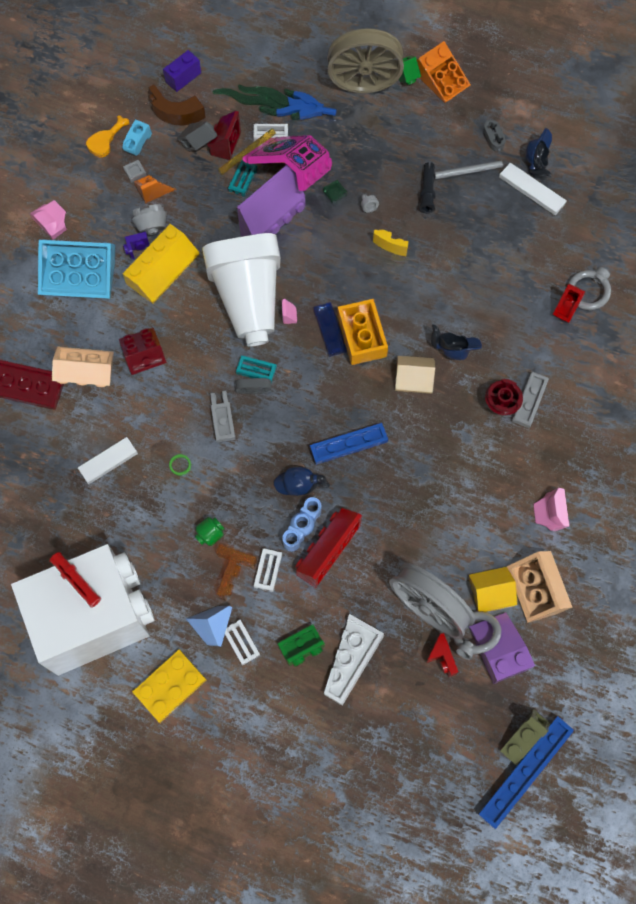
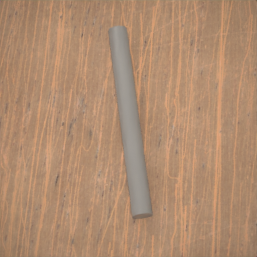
(469, 169)

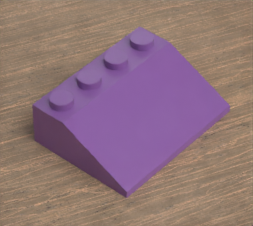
(271, 205)

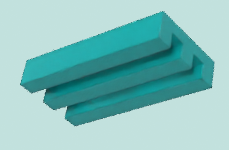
(243, 191)
(239, 371)

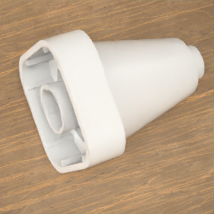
(246, 282)

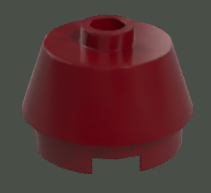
(504, 397)

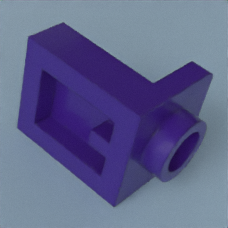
(135, 242)

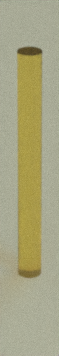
(239, 157)

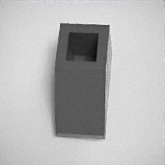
(197, 135)

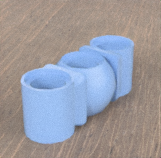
(304, 515)

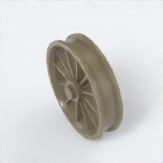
(365, 60)

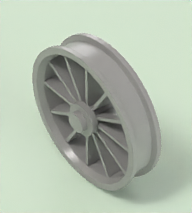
(432, 600)

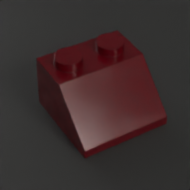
(228, 134)

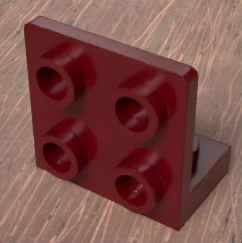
(142, 350)

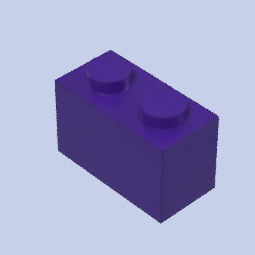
(182, 70)

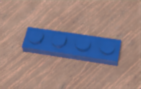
(348, 443)

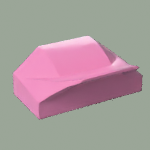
(50, 218)
(552, 510)

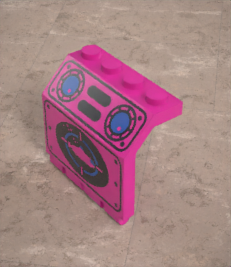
(300, 153)

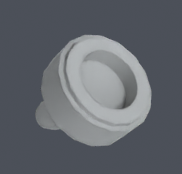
(369, 203)

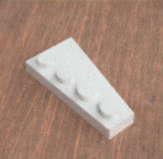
(354, 653)

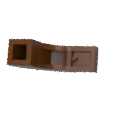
(176, 113)

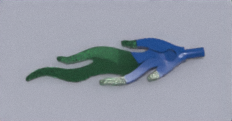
(300, 108)

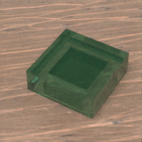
(334, 191)

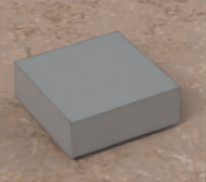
(134, 171)

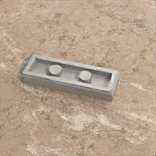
(531, 399)

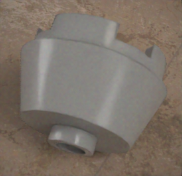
(150, 219)

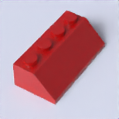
(328, 547)

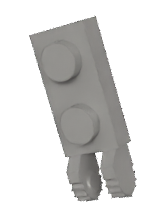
(222, 419)

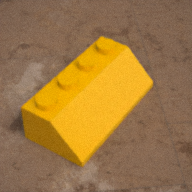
(160, 264)

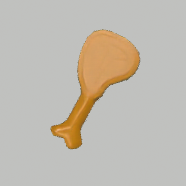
(99, 143)

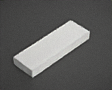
(107, 460)

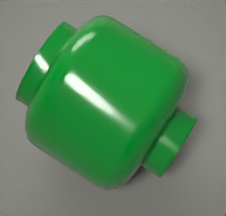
(209, 531)

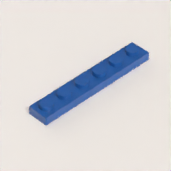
(525, 773)

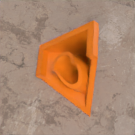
(151, 188)

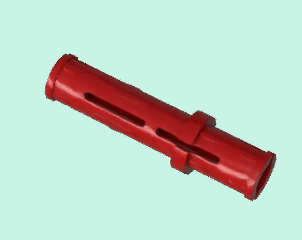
(74, 578)

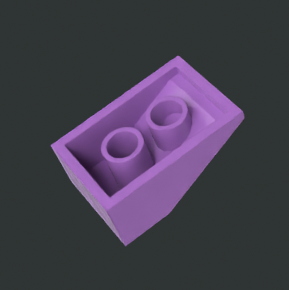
(509, 655)

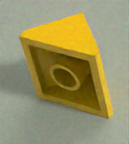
(493, 589)

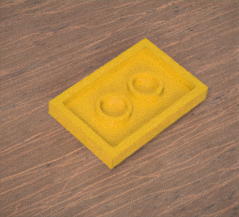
(169, 686)

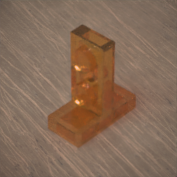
(233, 568)

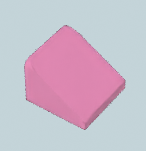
(289, 312)

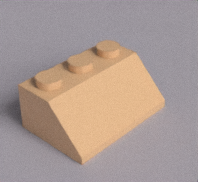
(82, 366)
(539, 586)

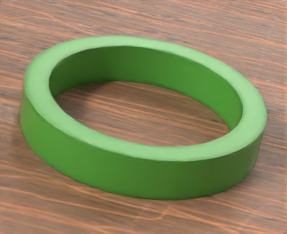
(180, 456)

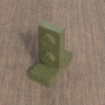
(525, 737)

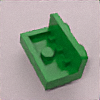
(301, 645)

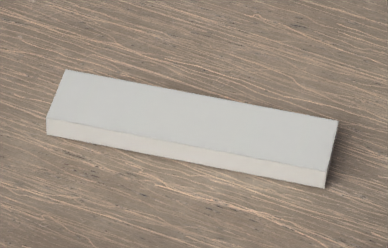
(532, 189)

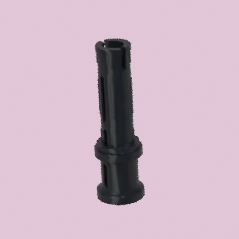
(428, 194)

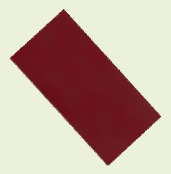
(29, 385)

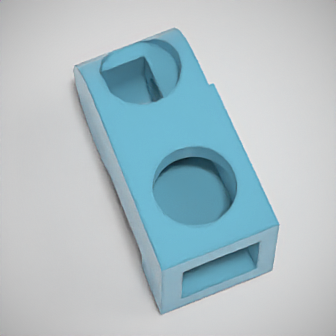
(136, 137)

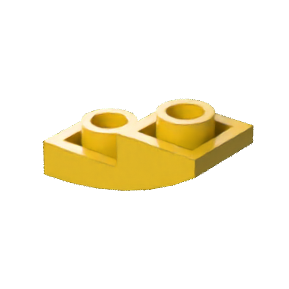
(383, 239)

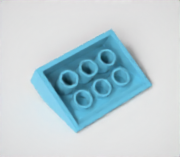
(75, 268)

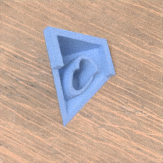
(211, 624)

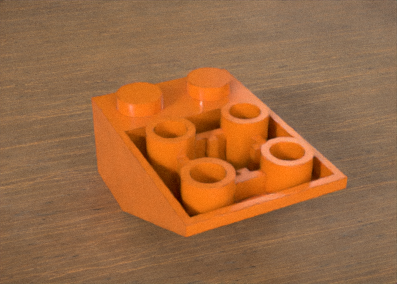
(442, 72)

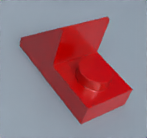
(568, 303)
(442, 650)

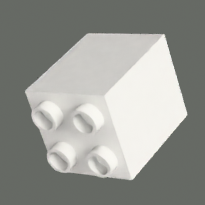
(65, 627)

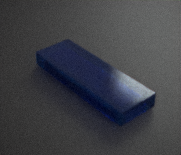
(330, 329)

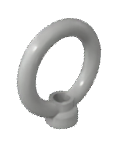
(600, 276)
(467, 649)

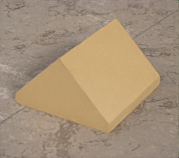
(415, 374)

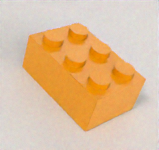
(362, 331)

